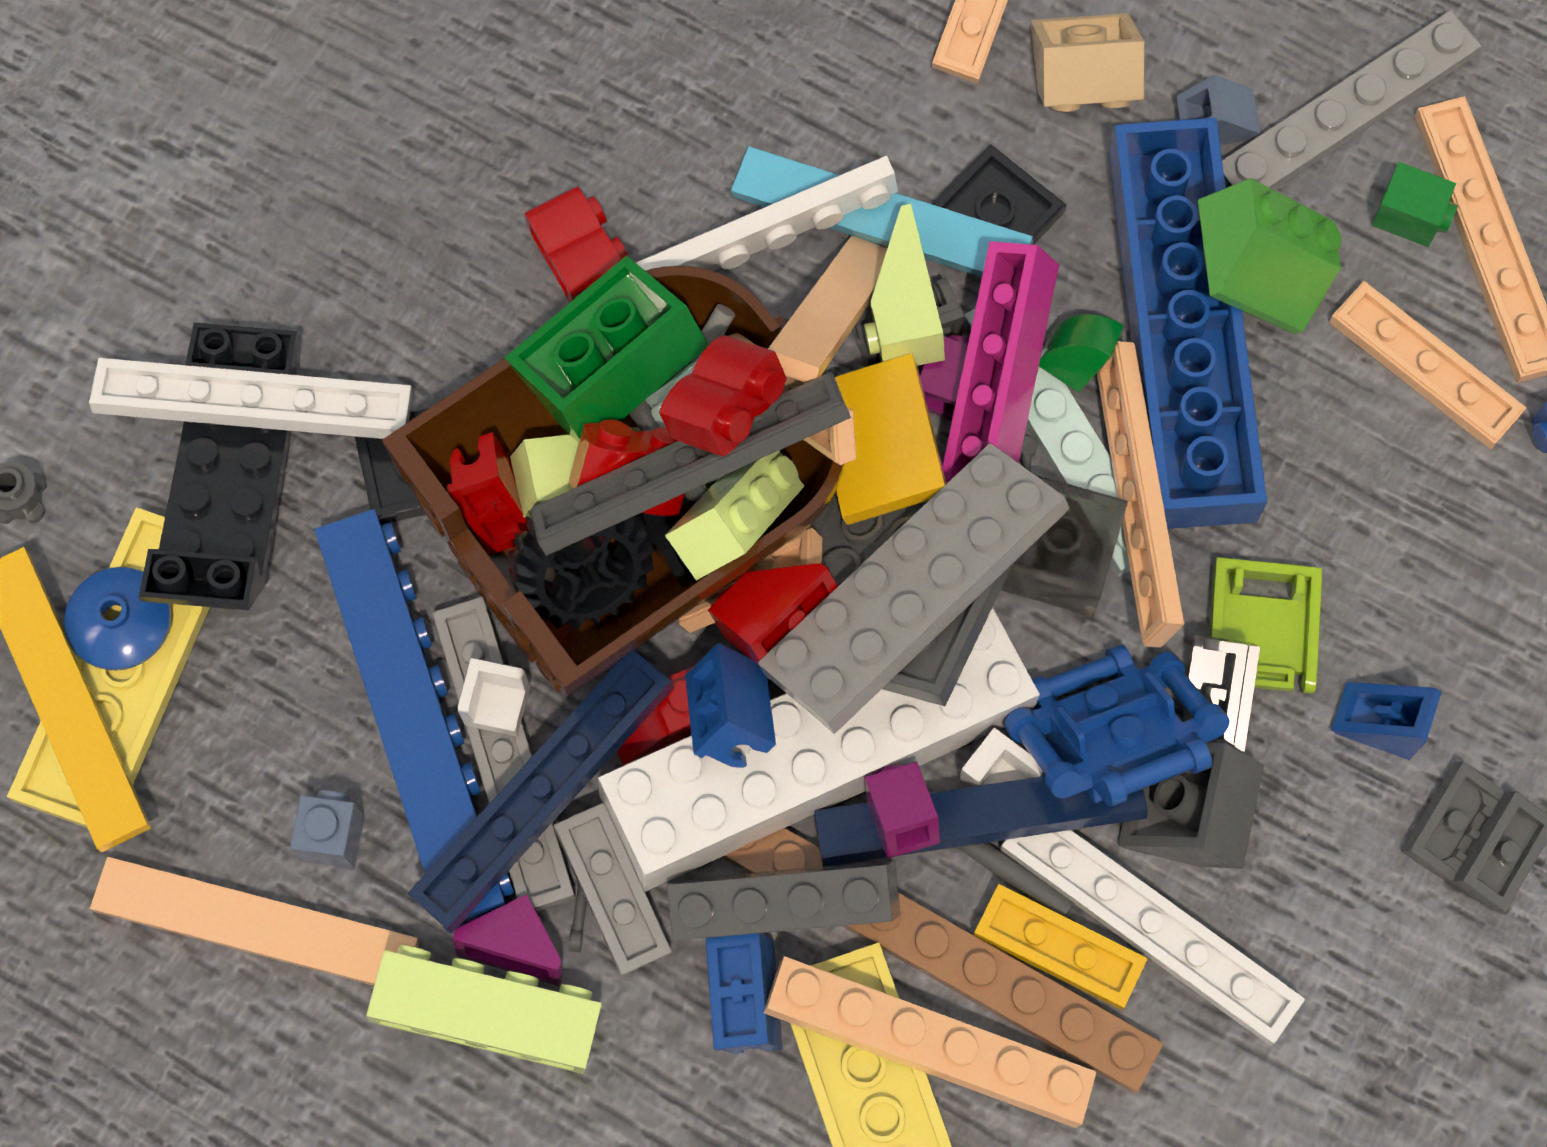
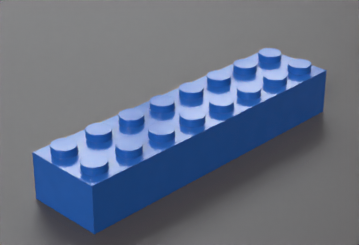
(1184, 339)

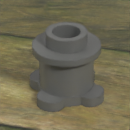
(25, 498)

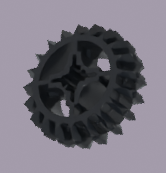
(587, 576)

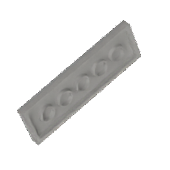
(913, 587)

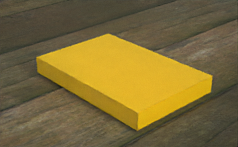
(893, 441)

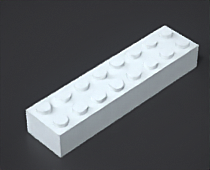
(693, 809)

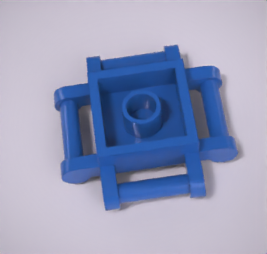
(1119, 731)

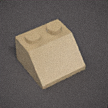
(1088, 61)

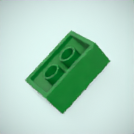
(608, 348)

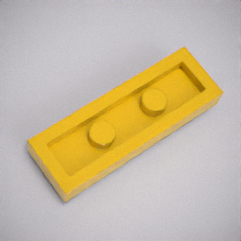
(1060, 947)

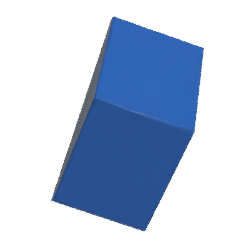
(1387, 716)

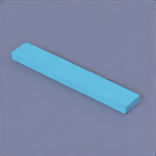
(944, 234)

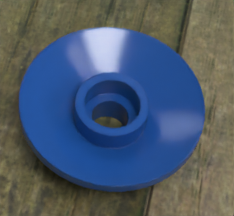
(119, 642)

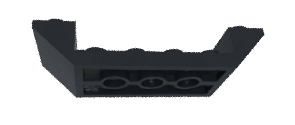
(223, 486)

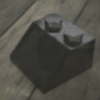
(1073, 555)

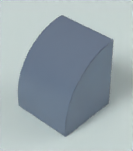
(1226, 101)

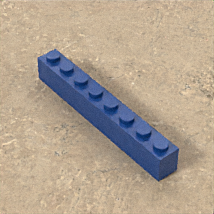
(404, 688)

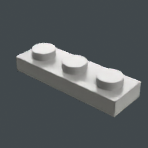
(612, 889)

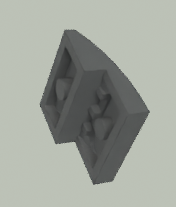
(1478, 837)

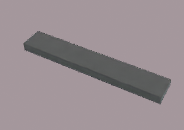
(684, 467)

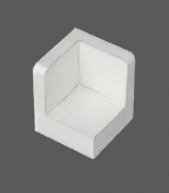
(493, 697)
(998, 761)

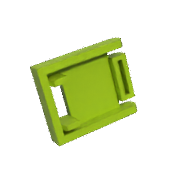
(1281, 627)

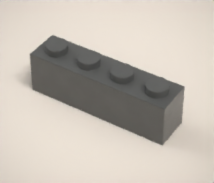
(784, 900)

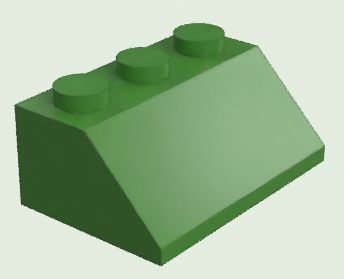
(1268, 253)

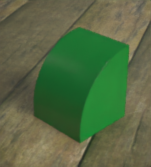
(1079, 348)

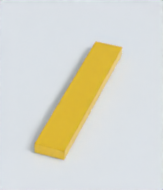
(66, 706)

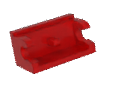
(488, 495)

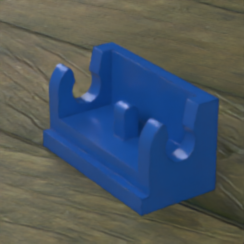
(729, 706)
(739, 986)

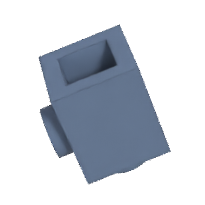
(327, 829)

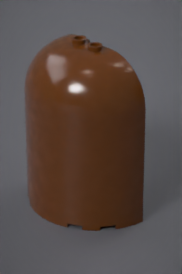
(506, 406)

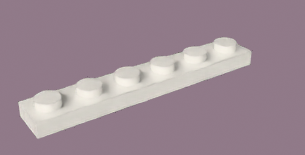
(783, 221)
(249, 398)
(1159, 930)

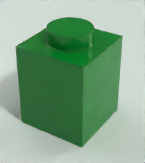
(1416, 205)

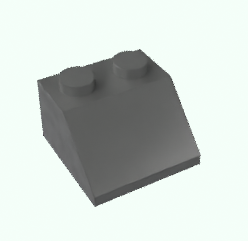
(1201, 815)

